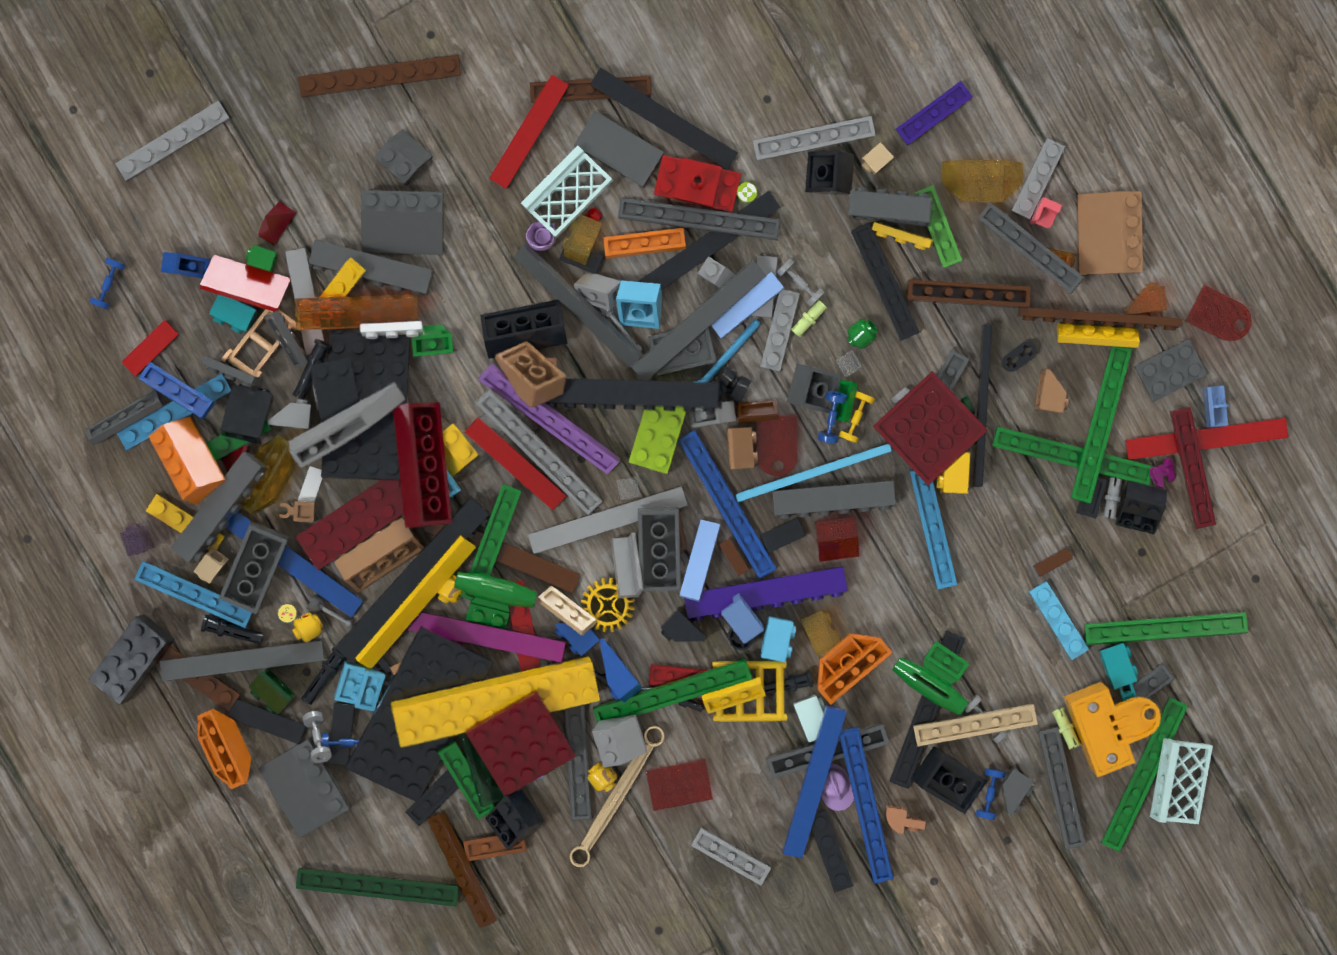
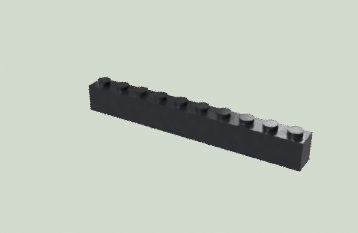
(640, 394)
(463, 524)

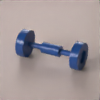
(107, 283)
(835, 397)
(343, 742)
(990, 794)

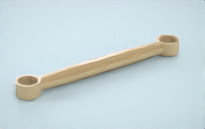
(615, 799)

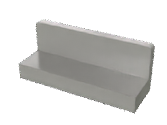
(627, 566)

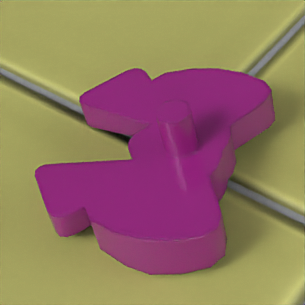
(1164, 469)

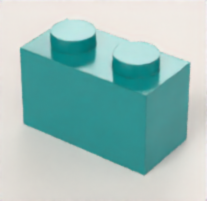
(233, 313)

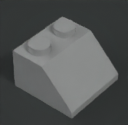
(619, 740)

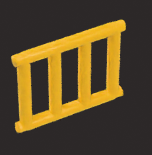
(740, 716)

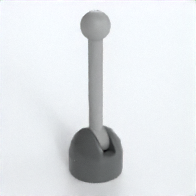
(316, 605)

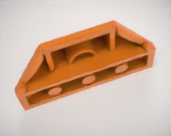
(849, 663)
(224, 747)

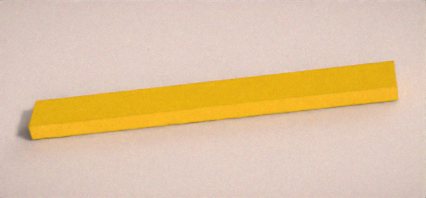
(415, 602)

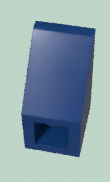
(578, 643)

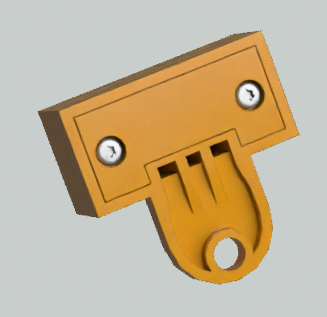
(1109, 728)

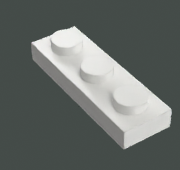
(391, 330)

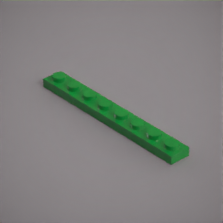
(1100, 424)
(1069, 455)
(1166, 628)
(676, 691)
(1143, 776)

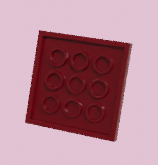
(930, 428)
(520, 743)

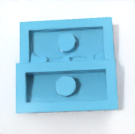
(359, 686)

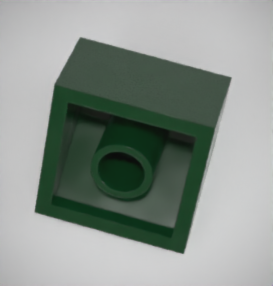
(271, 691)

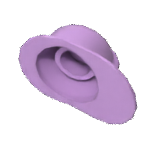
(837, 789)

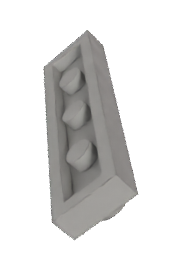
(1038, 178)
(779, 330)
(731, 856)

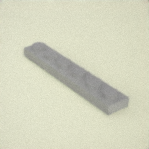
(814, 138)
(172, 141)

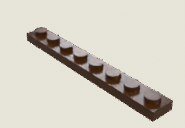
(379, 76)
(1108, 319)

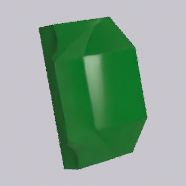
(433, 341)

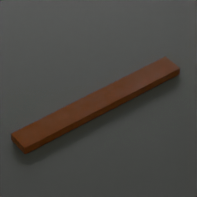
(526, 562)

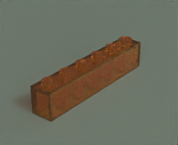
(354, 310)

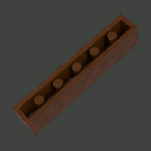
(968, 293)

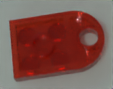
(1217, 315)
(777, 442)

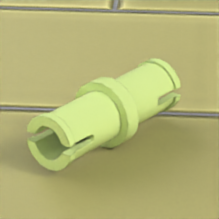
(809, 318)
(1066, 728)

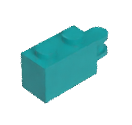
(1119, 669)

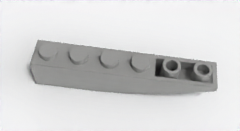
(344, 425)

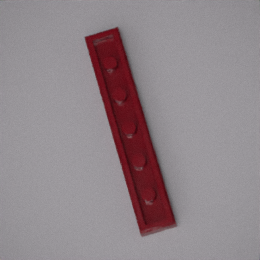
(1192, 467)

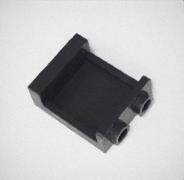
(246, 413)

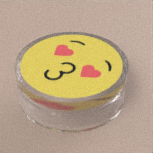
(287, 613)

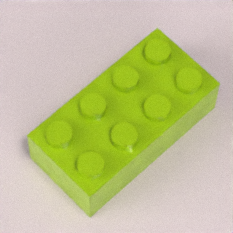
(657, 439)

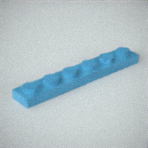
(139, 431)
(933, 532)
(191, 593)

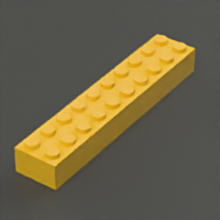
(460, 707)

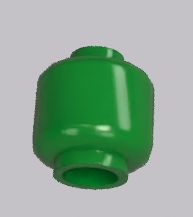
(862, 333)

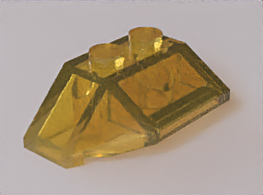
(982, 179)
(280, 464)

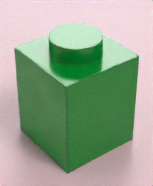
(261, 258)

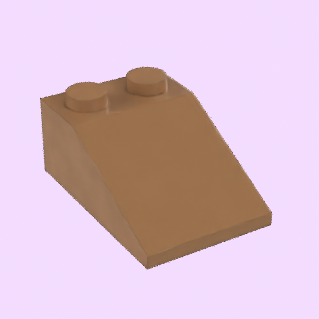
(531, 374)

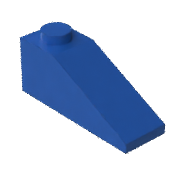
(618, 676)

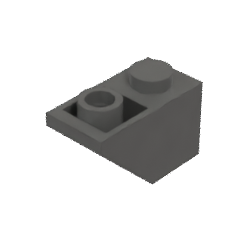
(1014, 789)

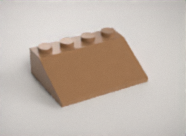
(1110, 233)

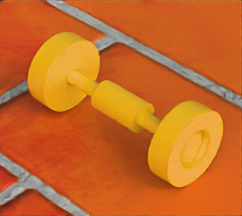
(856, 417)

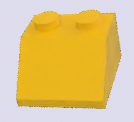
(457, 450)
(956, 476)

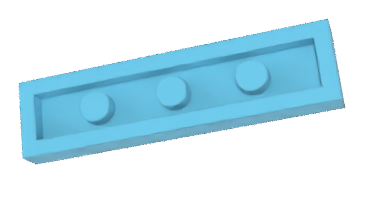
(1058, 620)

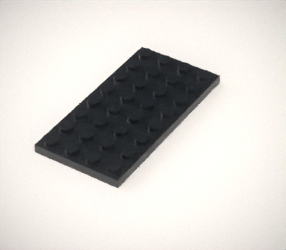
(376, 366)
(427, 667)

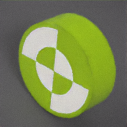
(747, 192)

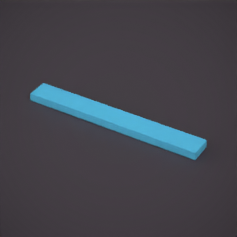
(813, 472)

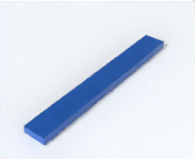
(727, 504)
(306, 572)
(814, 781)
(866, 805)

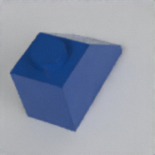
(184, 265)

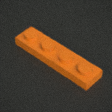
(644, 243)

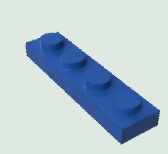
(176, 391)

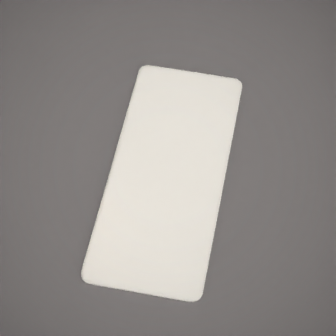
(311, 485)

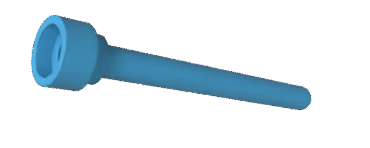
(730, 352)

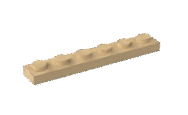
(975, 725)

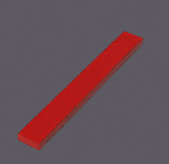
(1209, 438)

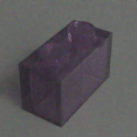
(136, 539)

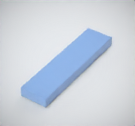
(747, 305)
(700, 560)

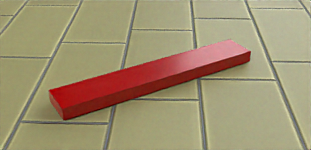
(529, 131)
(515, 463)

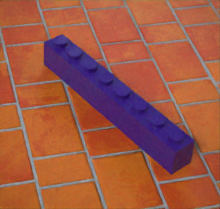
(770, 591)

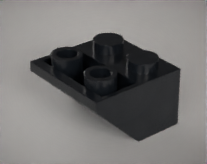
(1141, 507)
(514, 819)

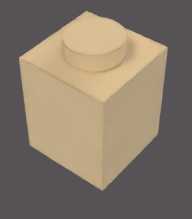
(876, 159)
(210, 565)

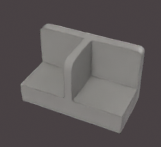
(597, 289)

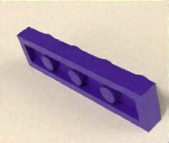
(934, 113)

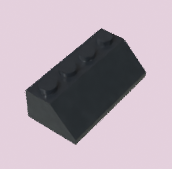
(537, 324)

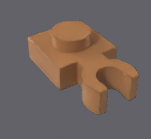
(302, 511)

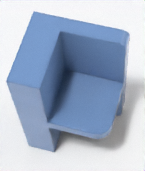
(1215, 406)
(742, 619)

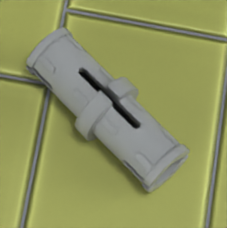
(1112, 498)

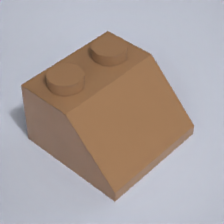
(1050, 394)
(741, 448)

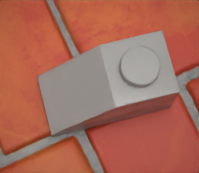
(715, 273)
(294, 415)
(723, 415)

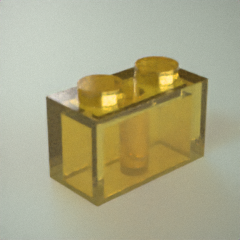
(582, 239)
(819, 632)

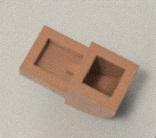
(898, 820)

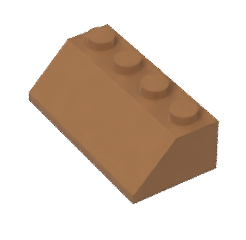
(379, 555)

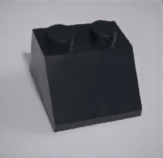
(829, 172)
(681, 629)

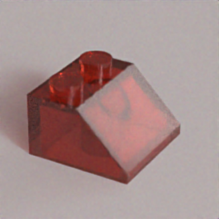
(837, 539)

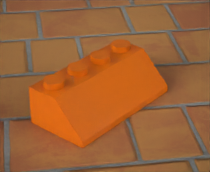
(187, 459)

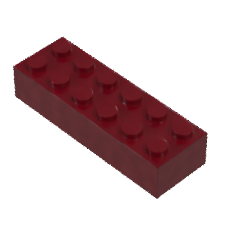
(422, 464)
(352, 523)

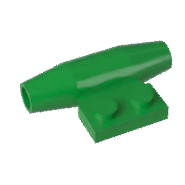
(492, 598)
(935, 677)

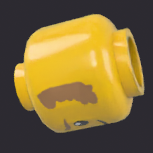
(448, 592)
(602, 777)

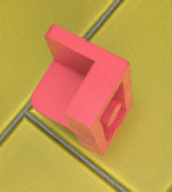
(1045, 213)

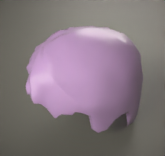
(539, 237)

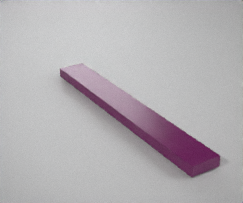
(490, 636)

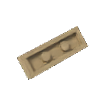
(566, 610)

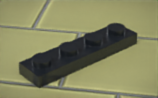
(831, 852)

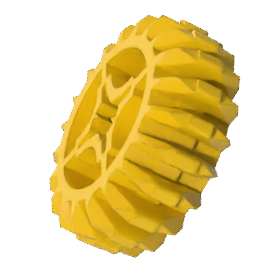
(621, 617)

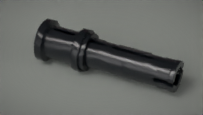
(316, 357)
(222, 628)
(329, 667)
(792, 683)

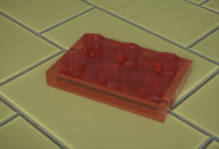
(679, 785)

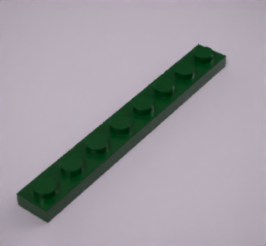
(377, 887)

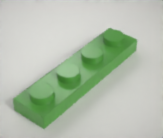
(941, 231)

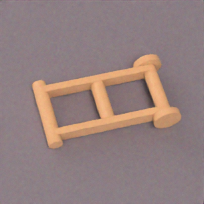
(230, 355)

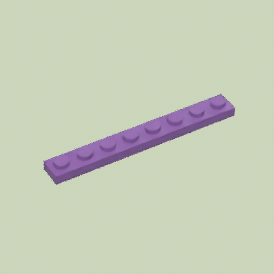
(552, 422)

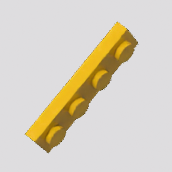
(1098, 335)
(175, 516)

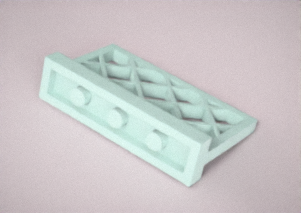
(555, 180)
(1166, 776)

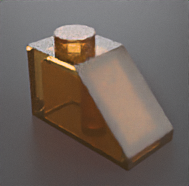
(1148, 300)

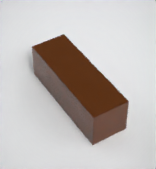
(733, 557)
(1052, 562)

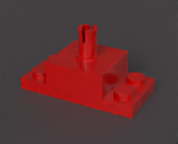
(697, 183)

